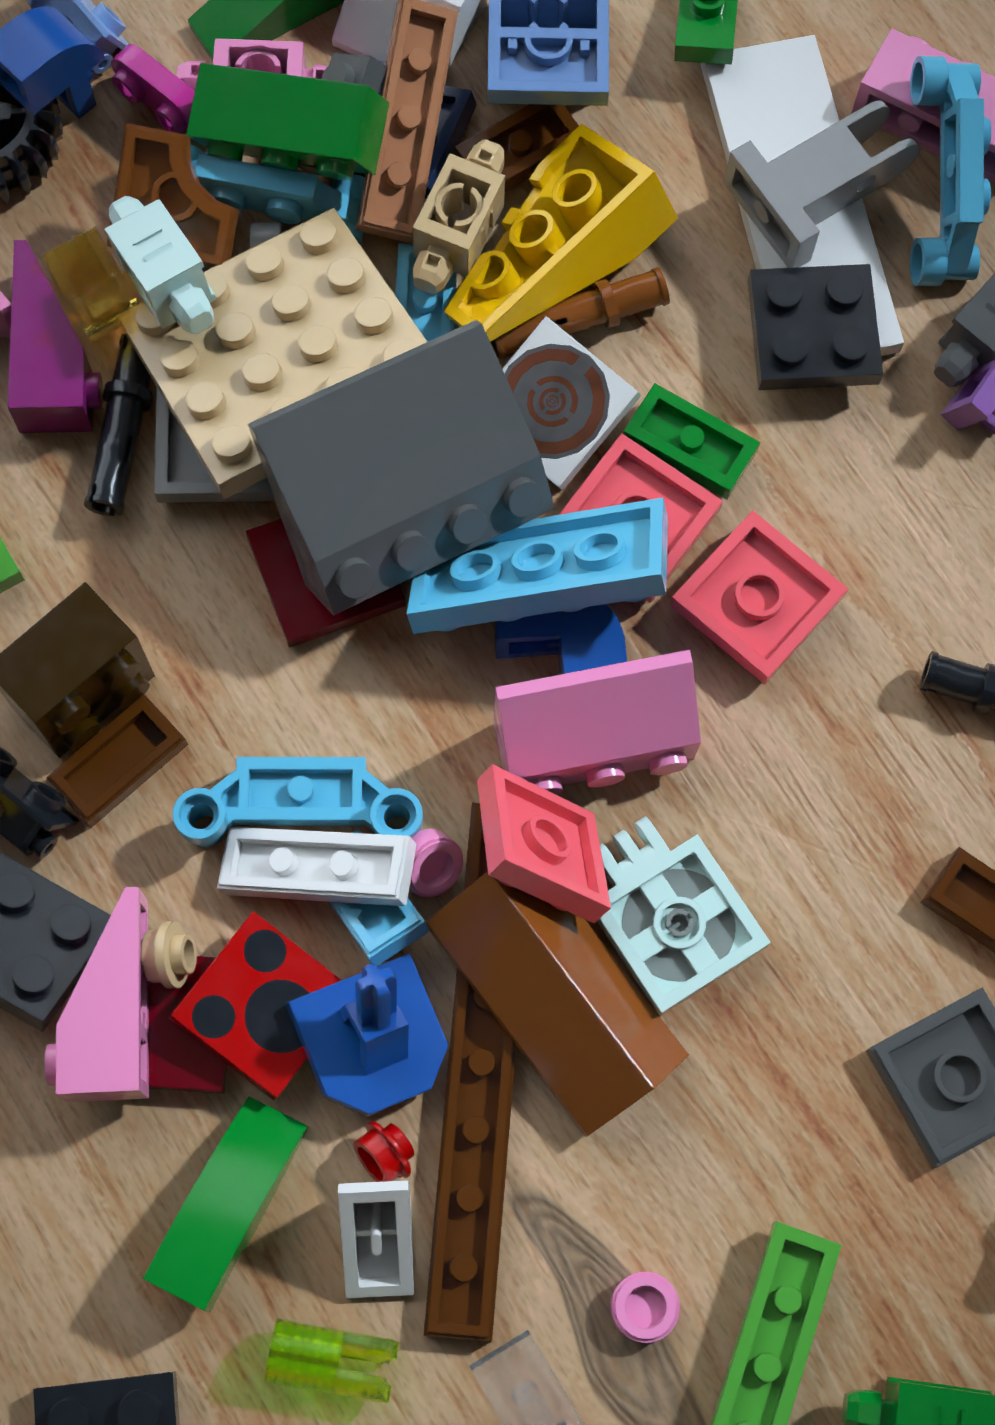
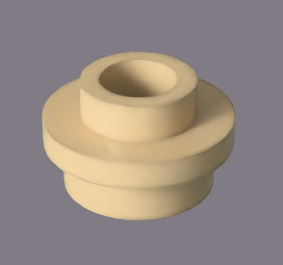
(168, 955)

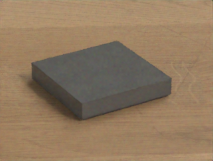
(944, 1076)

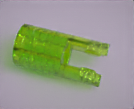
(311, 1355)

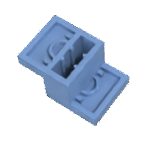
(548, 52)

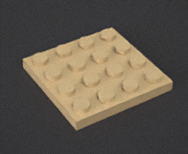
(283, 328)

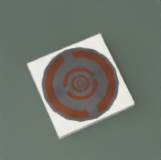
(566, 399)

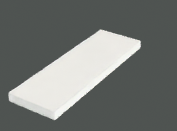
(777, 101)

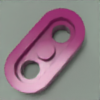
(145, 80)

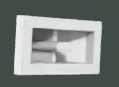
(376, 1238)

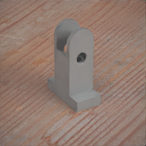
(814, 180)

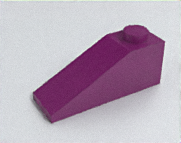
(48, 367)

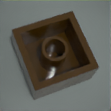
(73, 671)

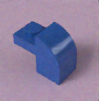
(47, 59)
(579, 638)

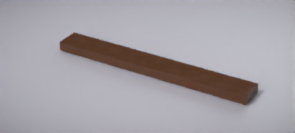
(471, 1155)

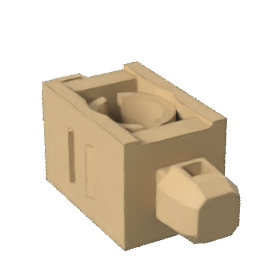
(450, 250)

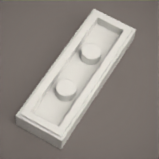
(317, 866)

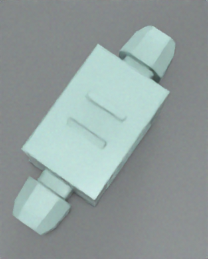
(161, 264)

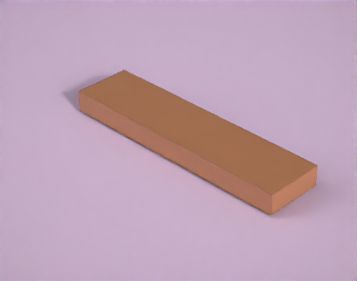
(415, 89)

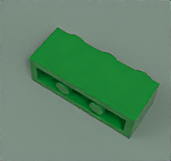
(288, 120)

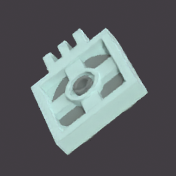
(674, 916)

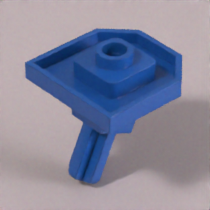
(371, 1037)

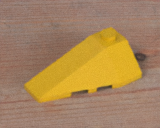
(578, 224)

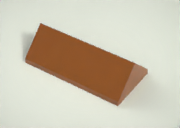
(559, 999)

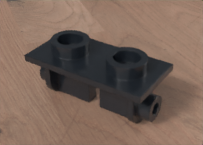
(30, 810)

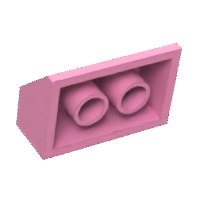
(600, 723)

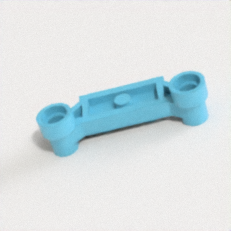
(963, 189)
(277, 192)
(296, 794)

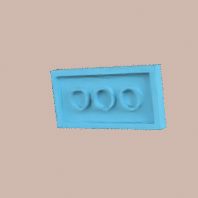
(548, 568)

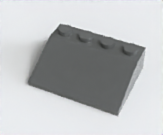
(401, 467)

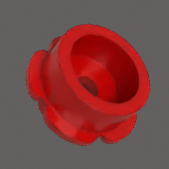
(384, 1152)

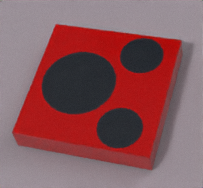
(242, 1003)

